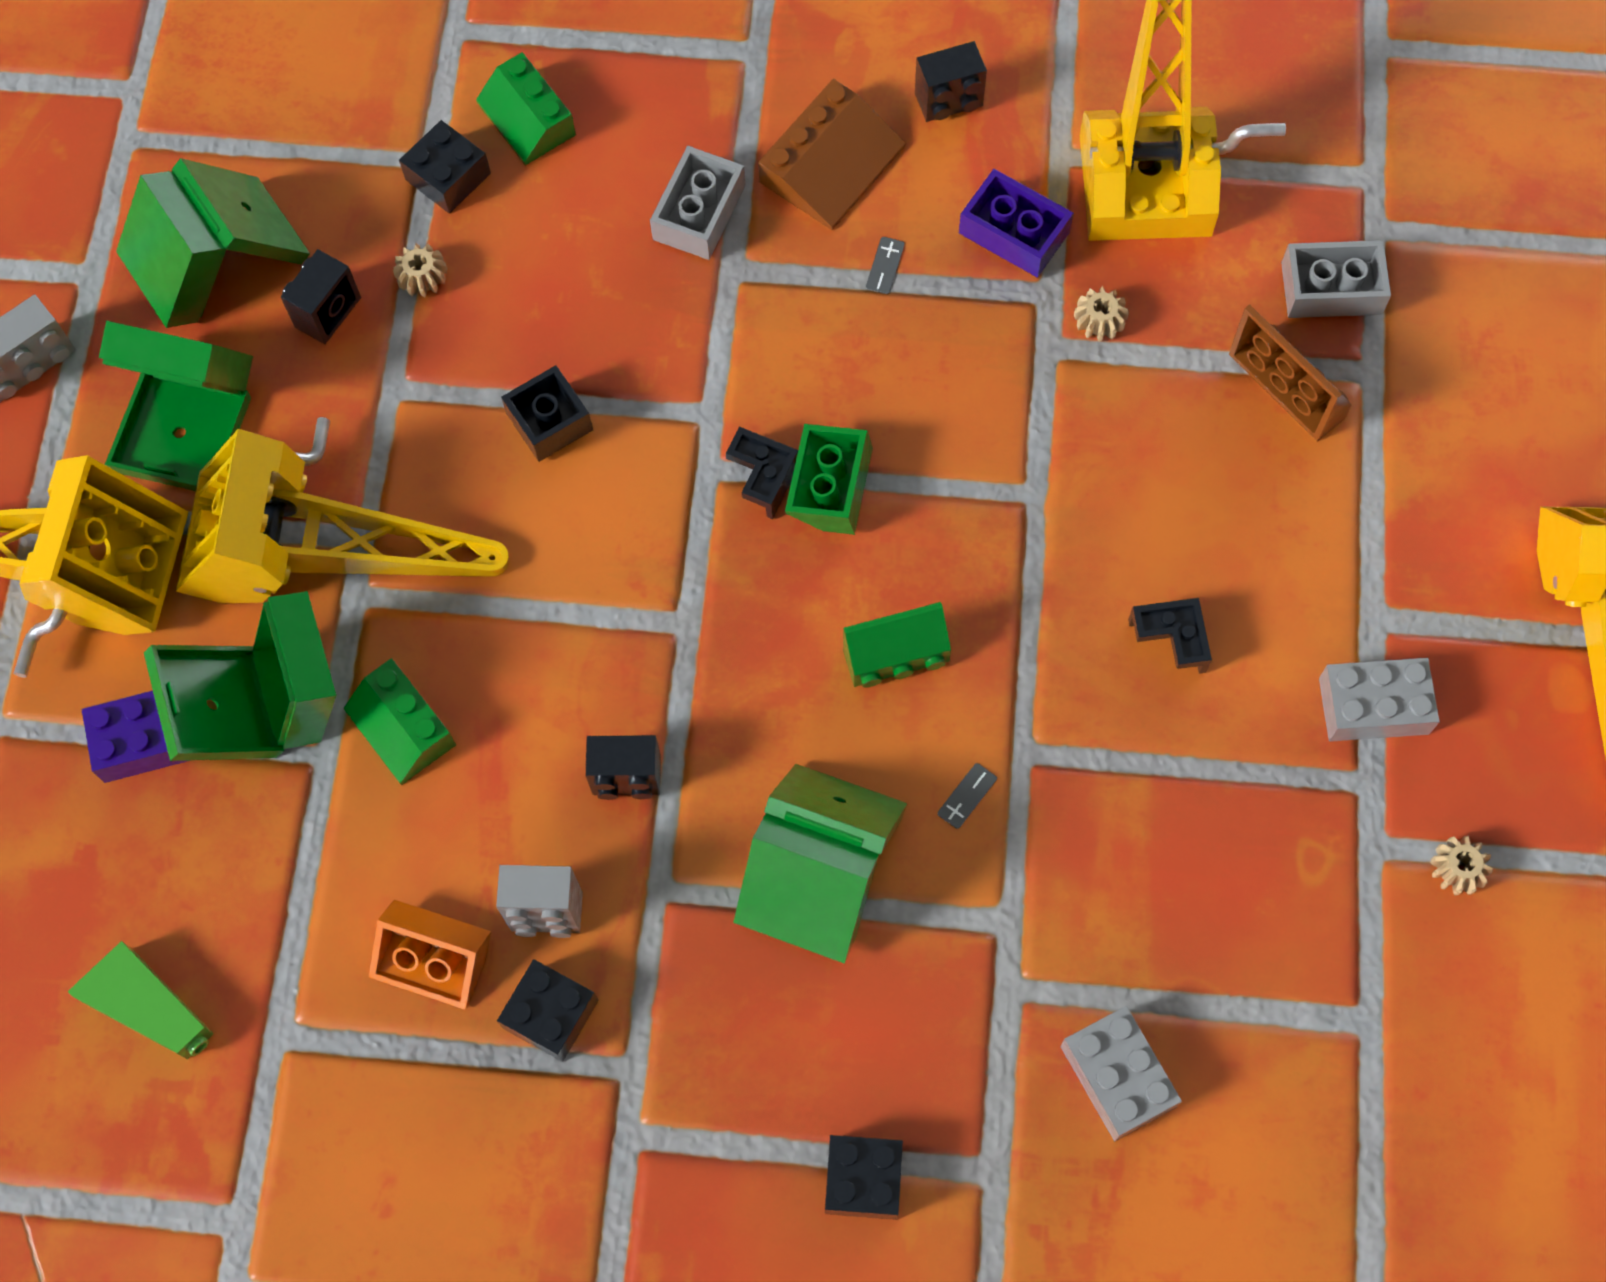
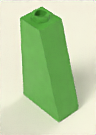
(138, 998)

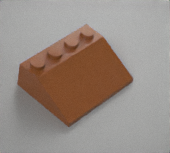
(830, 155)
(1287, 375)

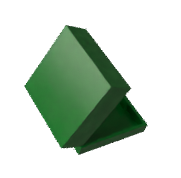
(185, 225)
(178, 388)
(264, 693)
(815, 861)

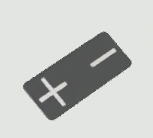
(885, 265)
(967, 795)

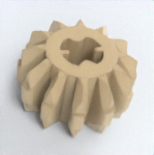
(420, 270)
(1101, 313)
(1472, 874)

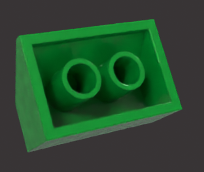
(525, 109)
(830, 477)
(897, 645)
(398, 722)

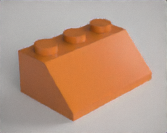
(428, 953)

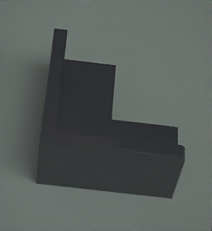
(771, 465)
(1180, 622)

